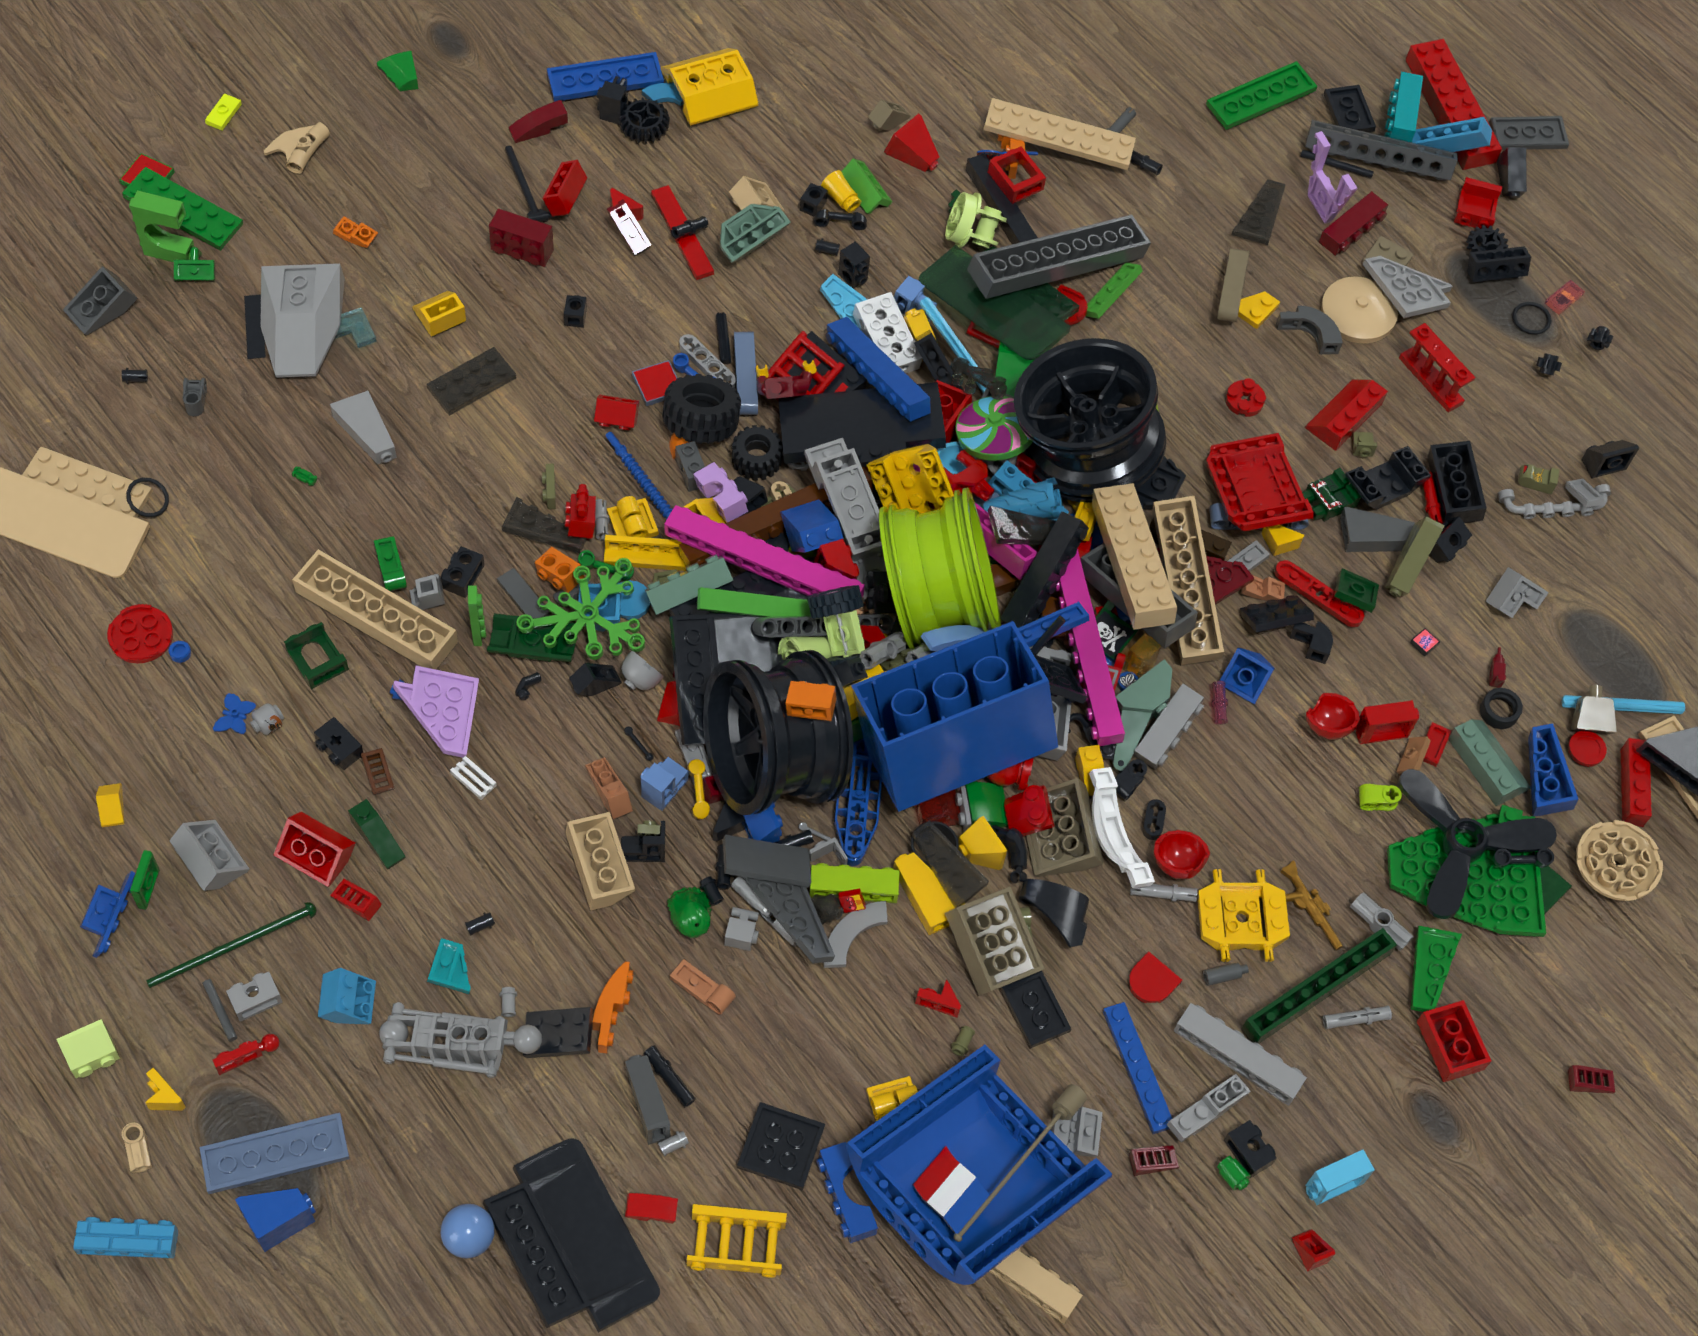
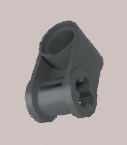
(194, 396)

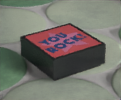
(1424, 642)

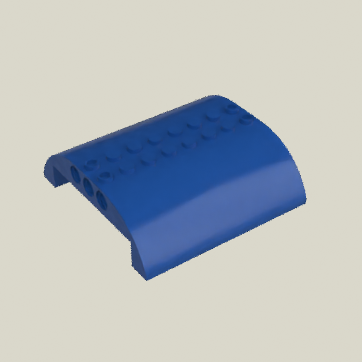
(987, 1134)

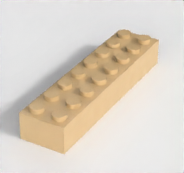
(1134, 556)
(1189, 576)
(375, 610)

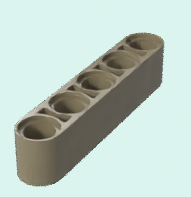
(1233, 285)

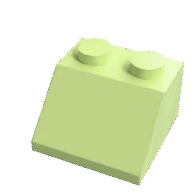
(88, 1049)

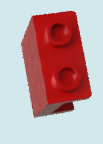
(1477, 203)

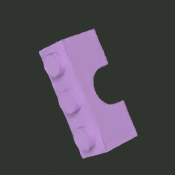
(713, 481)

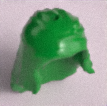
(688, 908)

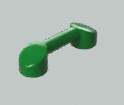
(587, 559)

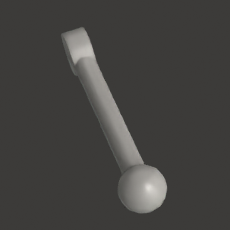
(803, 827)

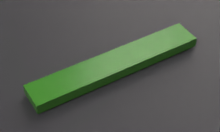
(750, 603)

